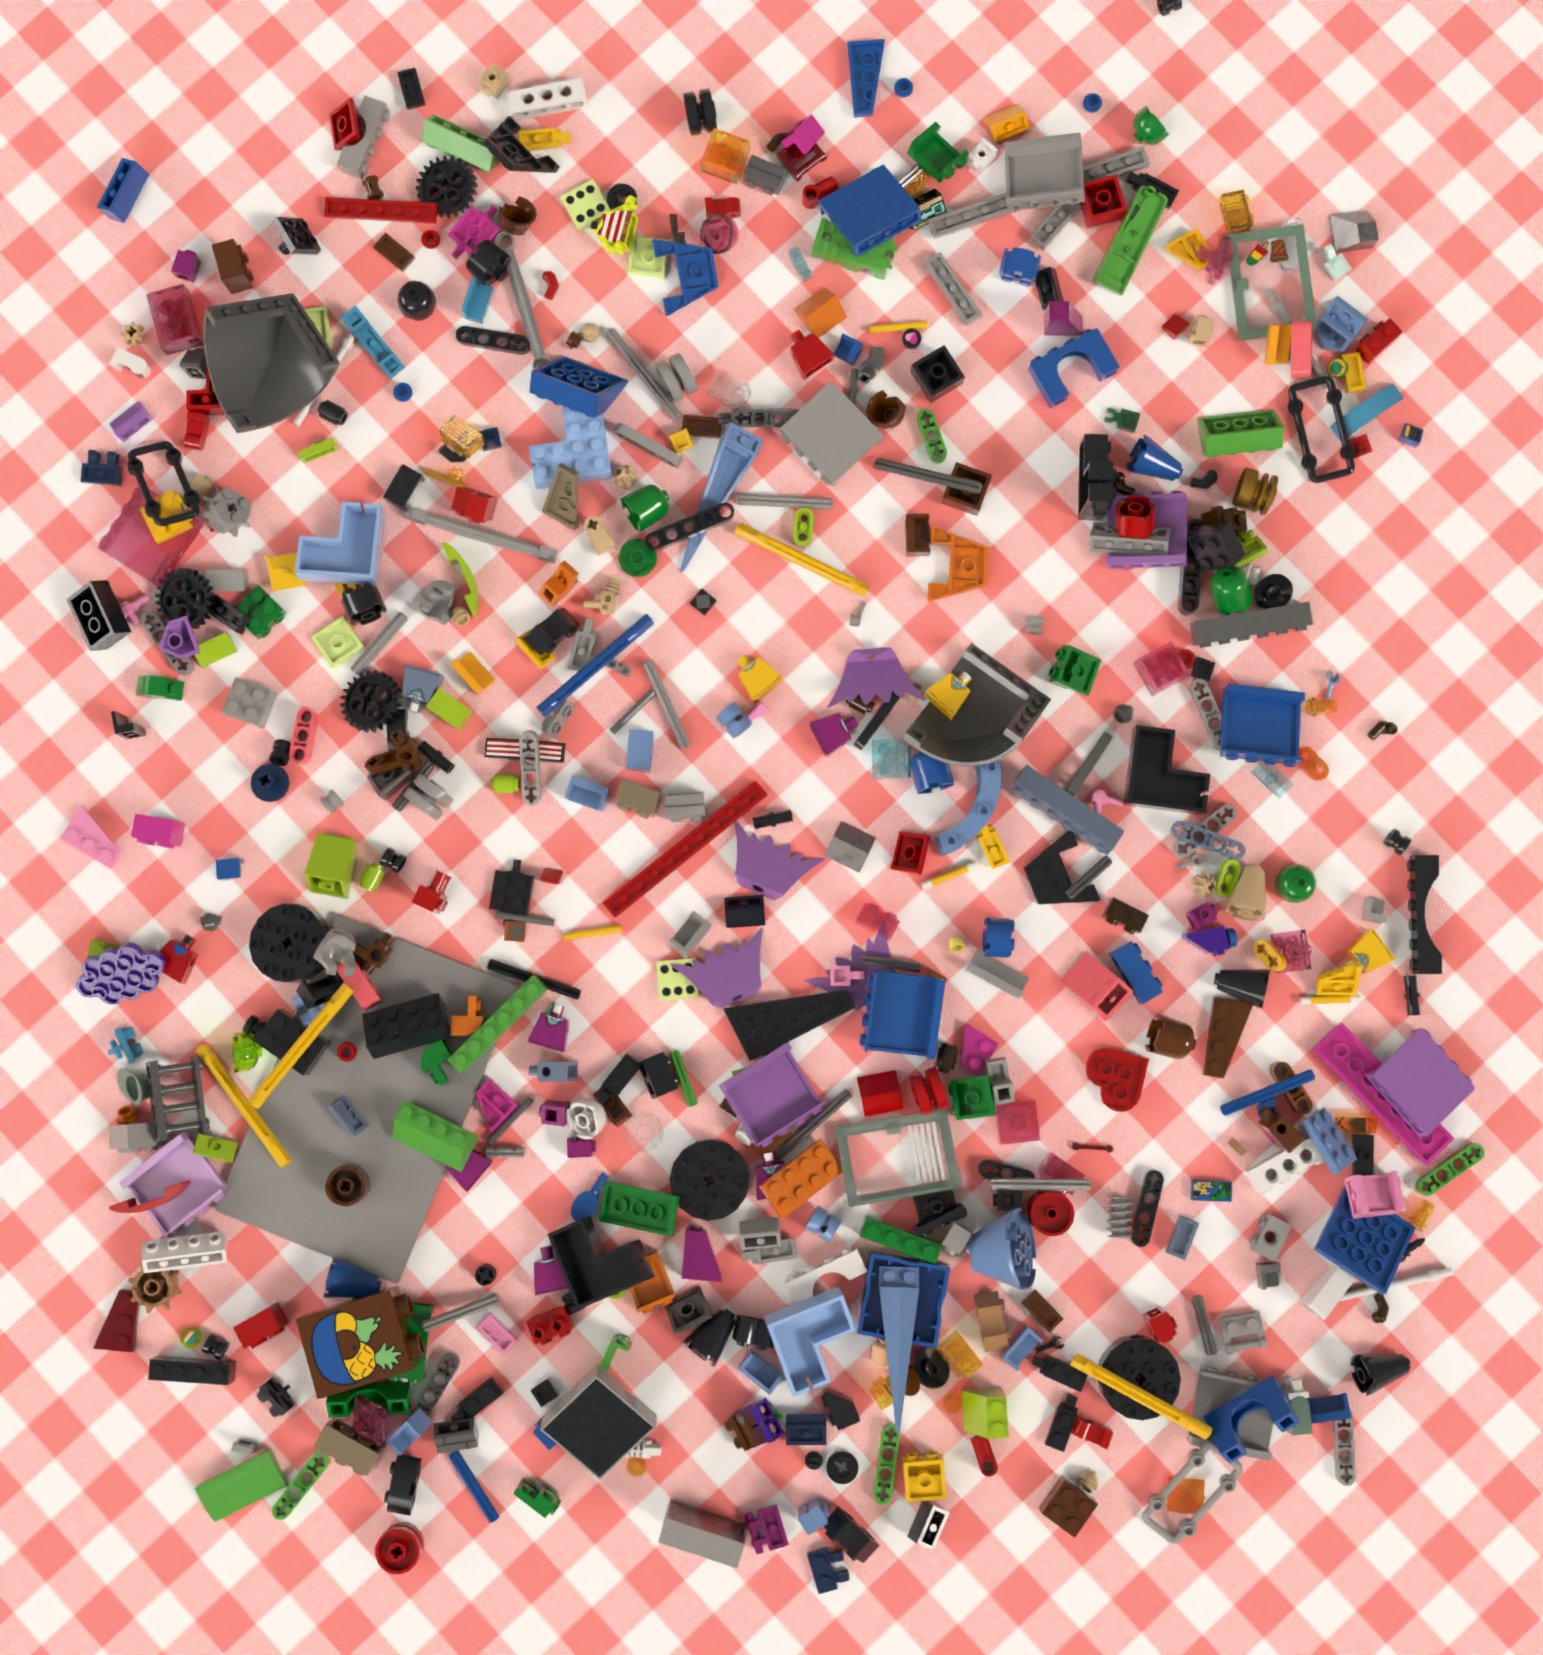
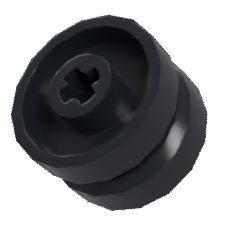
(700, 112)

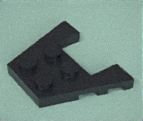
(513, 154)
(1049, 876)

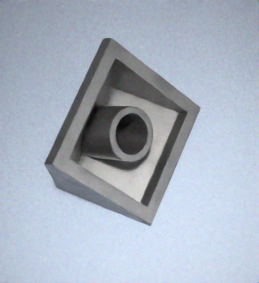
(390, 781)
(850, 846)
(688, 1310)

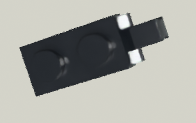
(1148, 180)
(618, 1079)
(1060, 1372)
(478, 1400)
(1062, 1424)

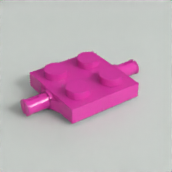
(473, 229)

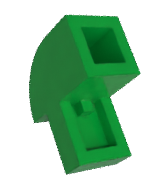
(159, 687)
(432, 1058)

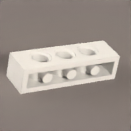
(542, 107)
(1257, 1173)

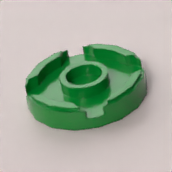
(637, 559)

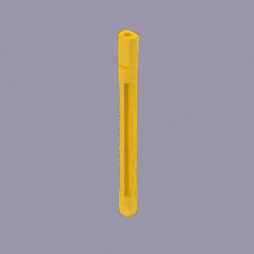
(797, 557)
(300, 1046)
(240, 1100)
(1141, 1396)

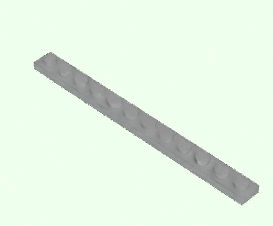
(996, 206)

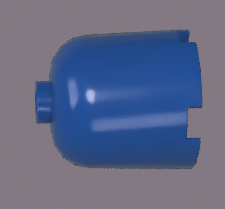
(930, 773)

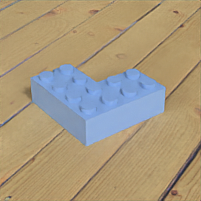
(583, 451)
(351, 556)
(801, 1329)

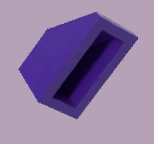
(1209, 940)

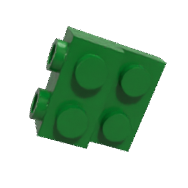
(263, 610)
(1074, 669)
(972, 1097)
(542, 1501)

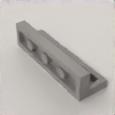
(1111, 542)

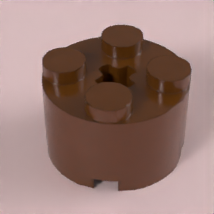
(355, 1193)

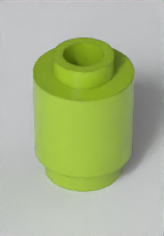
(505, 783)
(372, 877)

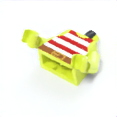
(617, 227)

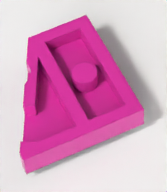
(976, 1049)
(495, 1103)

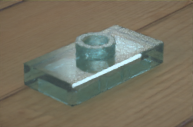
(1272, 779)

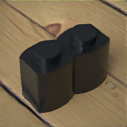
(752, 1331)

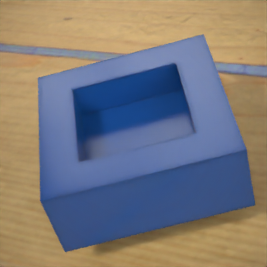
(1271, 1103)

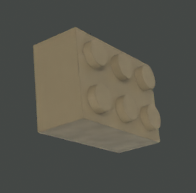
(348, 1447)

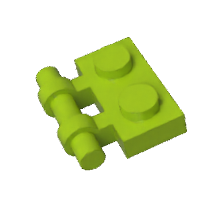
(1252, 547)

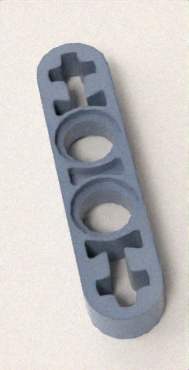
(1207, 841)

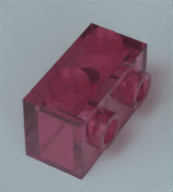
(877, 921)
(1057, 1168)

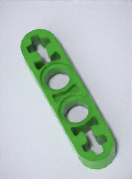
(1447, 1165)
(886, 1463)
(302, 1486)

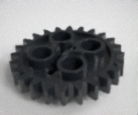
(451, 170)
(194, 585)
(356, 695)

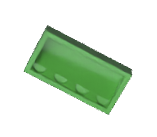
(241, 1485)

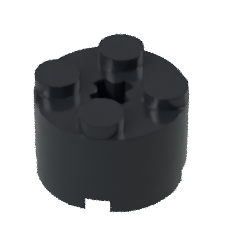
(488, 263)
(363, 604)

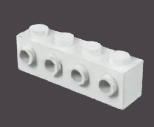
(184, 1252)

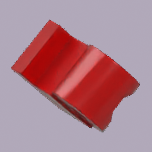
(727, 206)
(196, 430)
(1092, 1432)

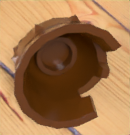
(518, 218)
(885, 412)

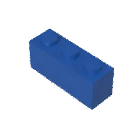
(123, 190)
(1136, 972)

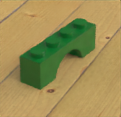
(900, 1240)
(392, 1396)

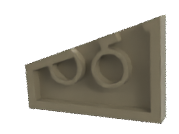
(563, 497)

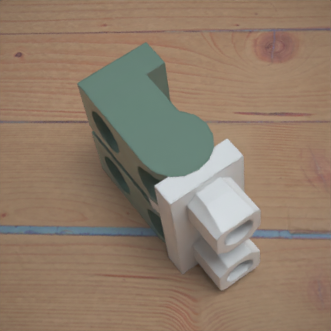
(1297, 1397)

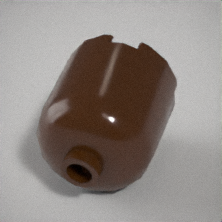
(1170, 1037)

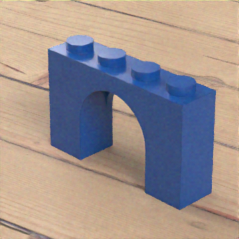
(1088, 346)
(1227, 1418)

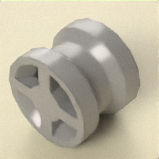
(1034, 625)
(332, 801)

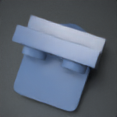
(1339, 326)

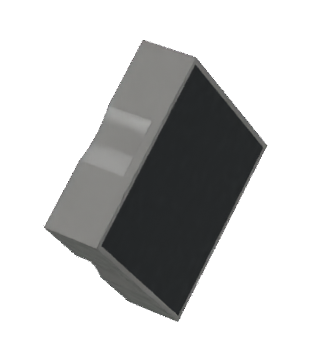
(598, 1422)
(703, 1533)

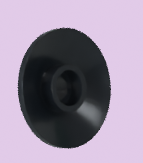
(1278, 597)
(938, 1368)

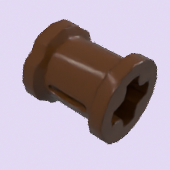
(372, 187)

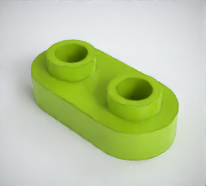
(803, 528)
(1227, 878)

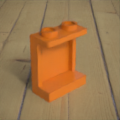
(654, 1290)

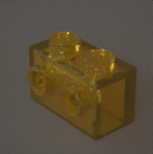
(960, 1354)

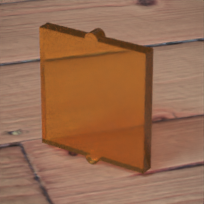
(1187, 1496)

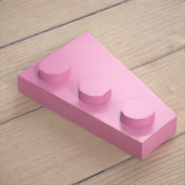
(90, 839)

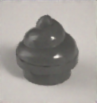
(1123, 713)
(210, 921)

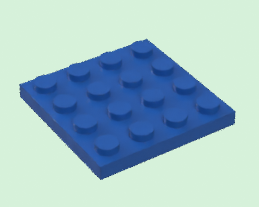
(1365, 1246)

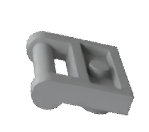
(1242, 1325)

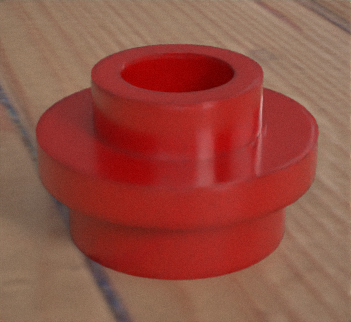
(430, 234)
(340, 1051)

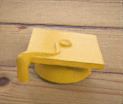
(282, 572)

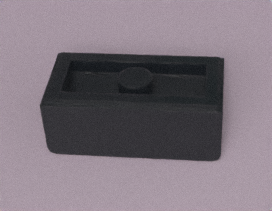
(1048, 287)

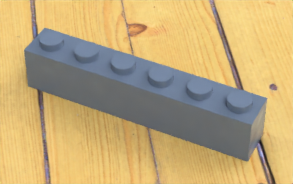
(1066, 810)

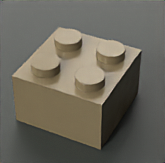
(637, 798)

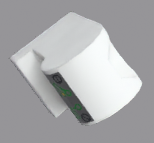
(127, 360)

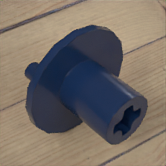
(270, 782)

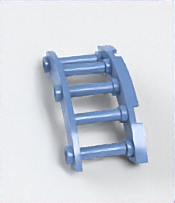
(984, 804)

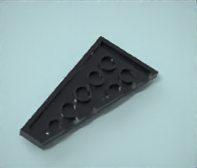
(776, 1022)

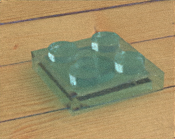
(891, 759)

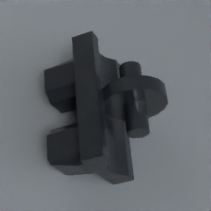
(277, 1397)

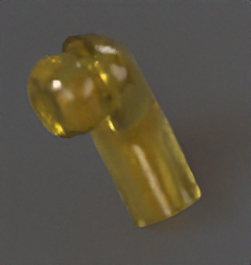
(918, 186)

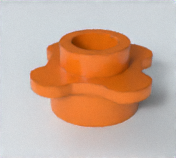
(126, 1115)

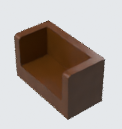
(917, 535)

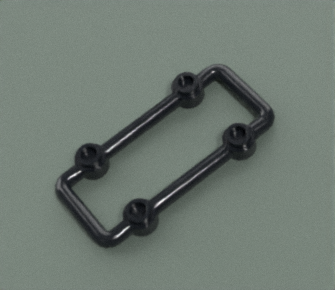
(1333, 398)
(152, 507)

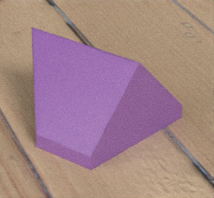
(179, 639)

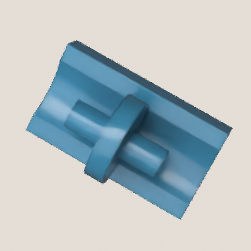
(130, 1052)

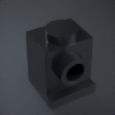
(1014, 1195)

